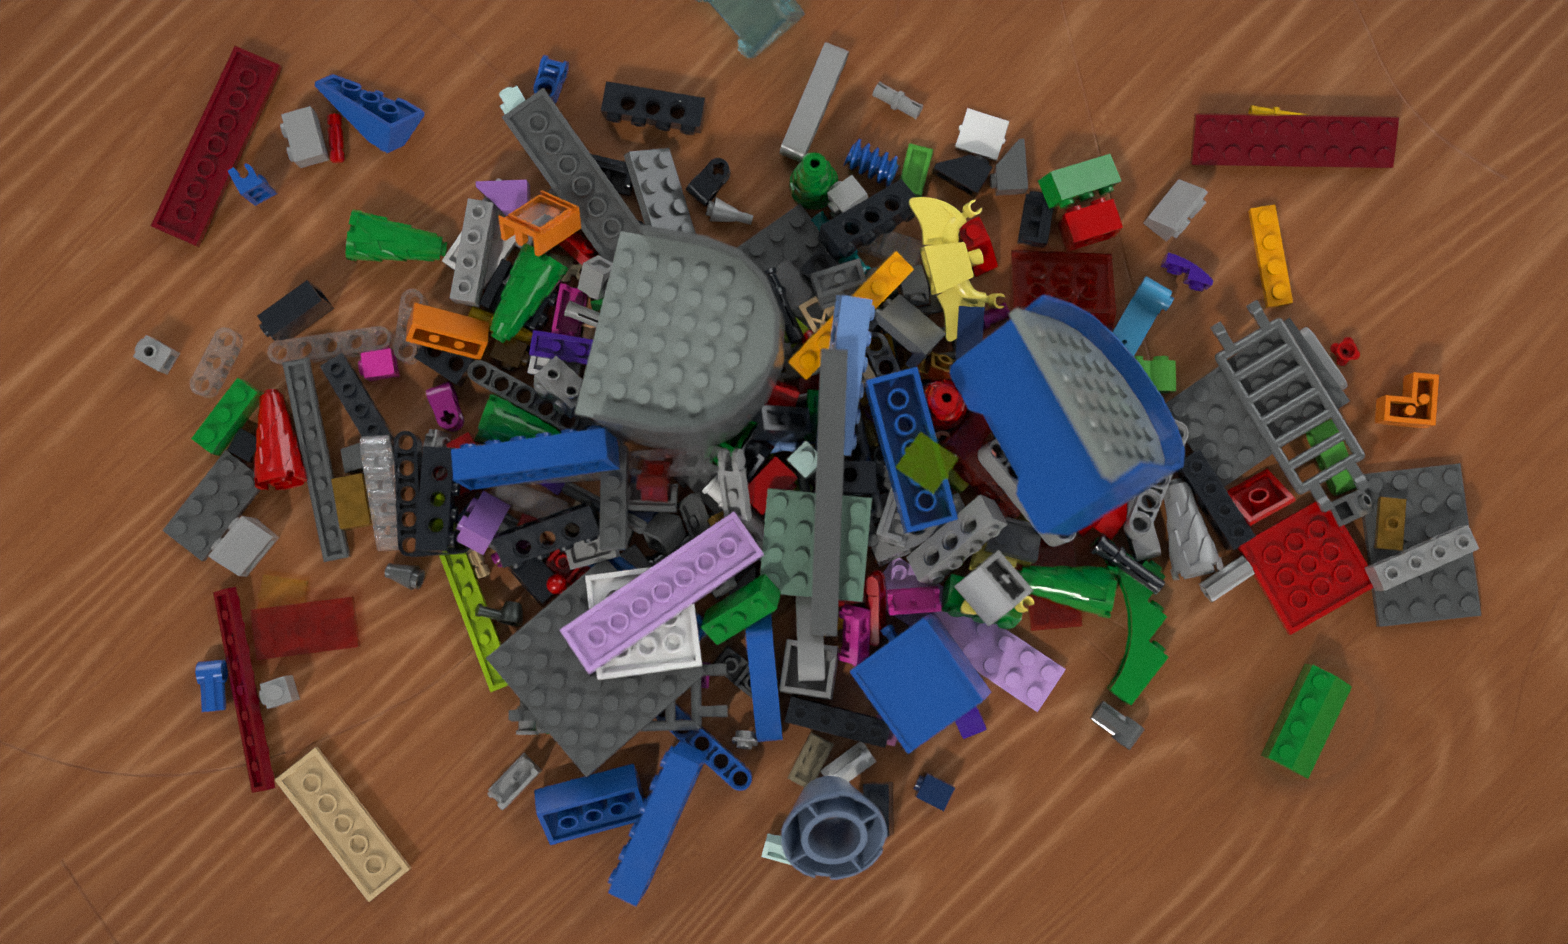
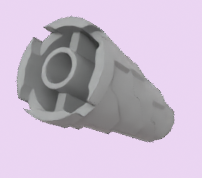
(1190, 545)

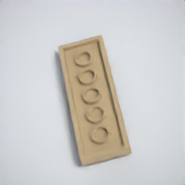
(343, 824)

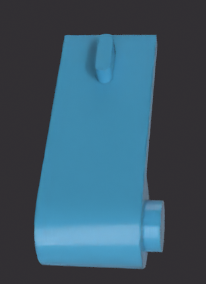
(1141, 313)

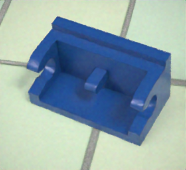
(253, 187)

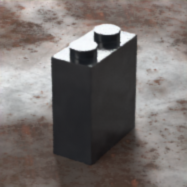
(294, 312)

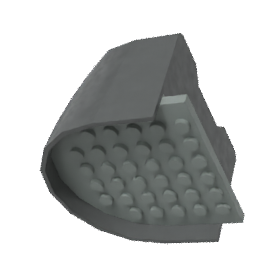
(682, 342)

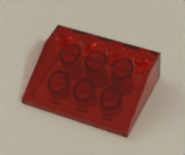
(1067, 276)

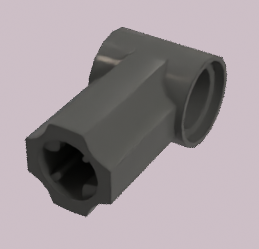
(1121, 728)

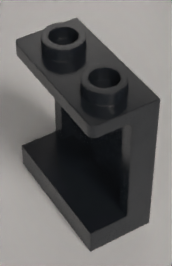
(495, 288)

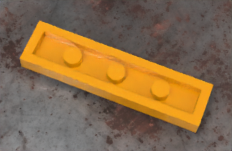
(1270, 256)

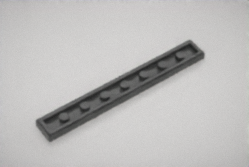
(315, 457)

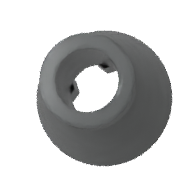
(407, 575)

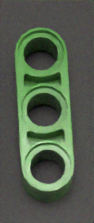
(1341, 482)

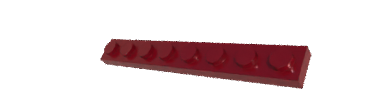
(244, 690)

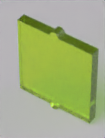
(926, 463)

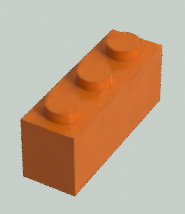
(447, 331)

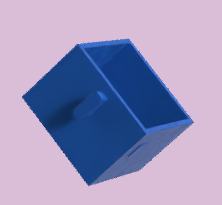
(920, 681)

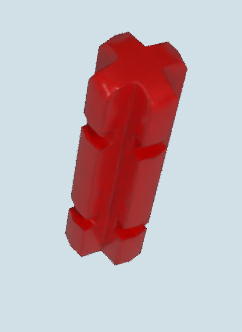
(335, 138)

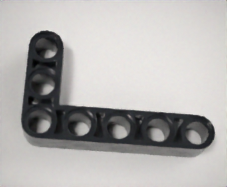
(405, 507)

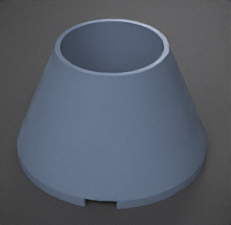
(836, 845)

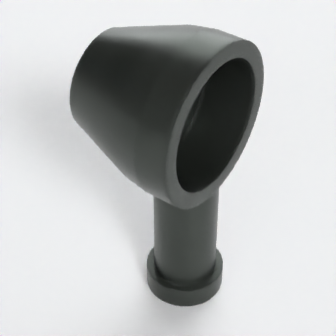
(510, 614)

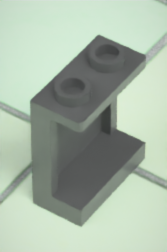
(908, 327)

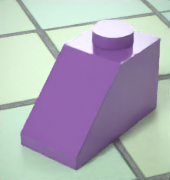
(506, 194)

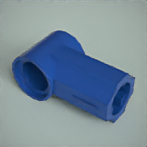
(212, 680)

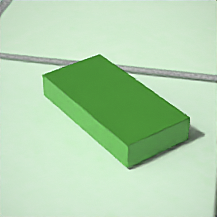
(916, 168)

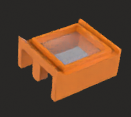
(544, 219)

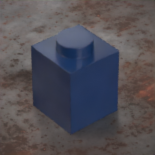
(933, 790)

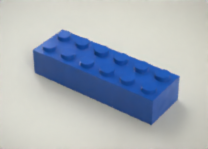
(899, 417)
(535, 458)
(656, 825)

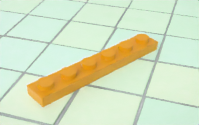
(876, 287)

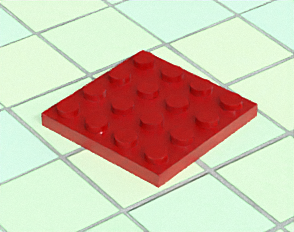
(1306, 566)

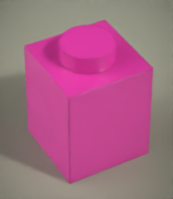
(378, 365)

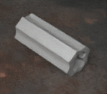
(1226, 579)

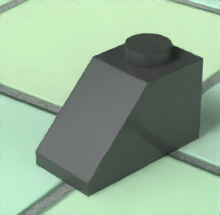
(1011, 172)

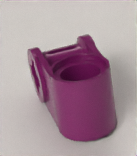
(444, 402)

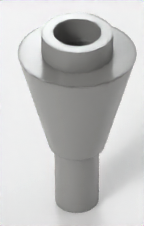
(723, 212)

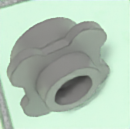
(745, 739)

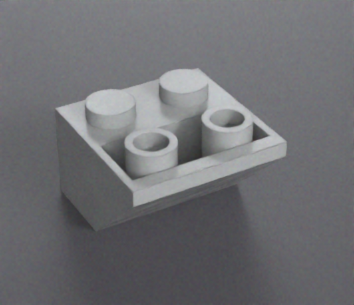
(1177, 205)
(243, 545)
(993, 588)

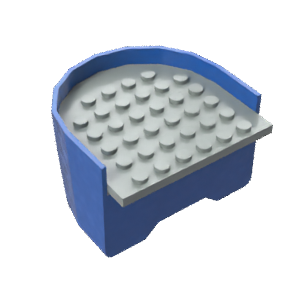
(1069, 414)

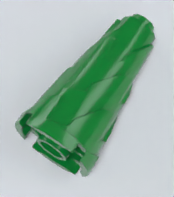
(812, 181)
(380, 239)
(528, 286)
(504, 420)
(1081, 587)

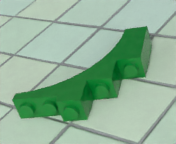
(1141, 657)

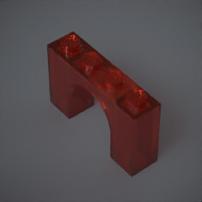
(964, 444)

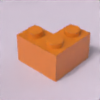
(1416, 406)

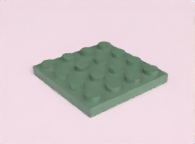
(790, 542)

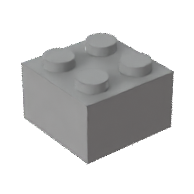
(817, 688)

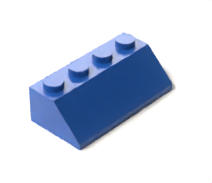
(589, 804)

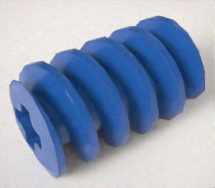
(872, 162)

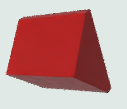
(1260, 496)

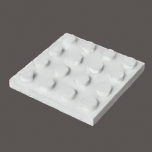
(665, 649)

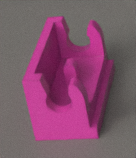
(564, 324)
(913, 600)
(855, 634)

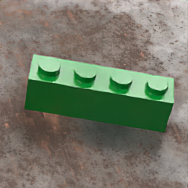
(1306, 720)

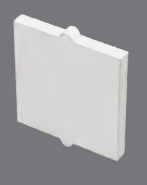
(982, 134)

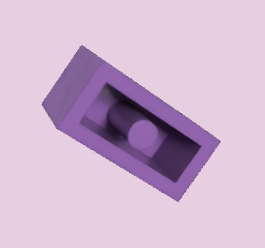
(482, 522)

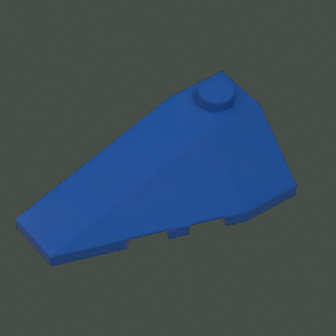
(377, 118)

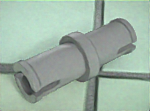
(897, 100)

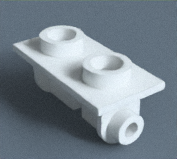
(850, 763)

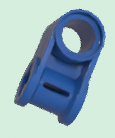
(551, 76)

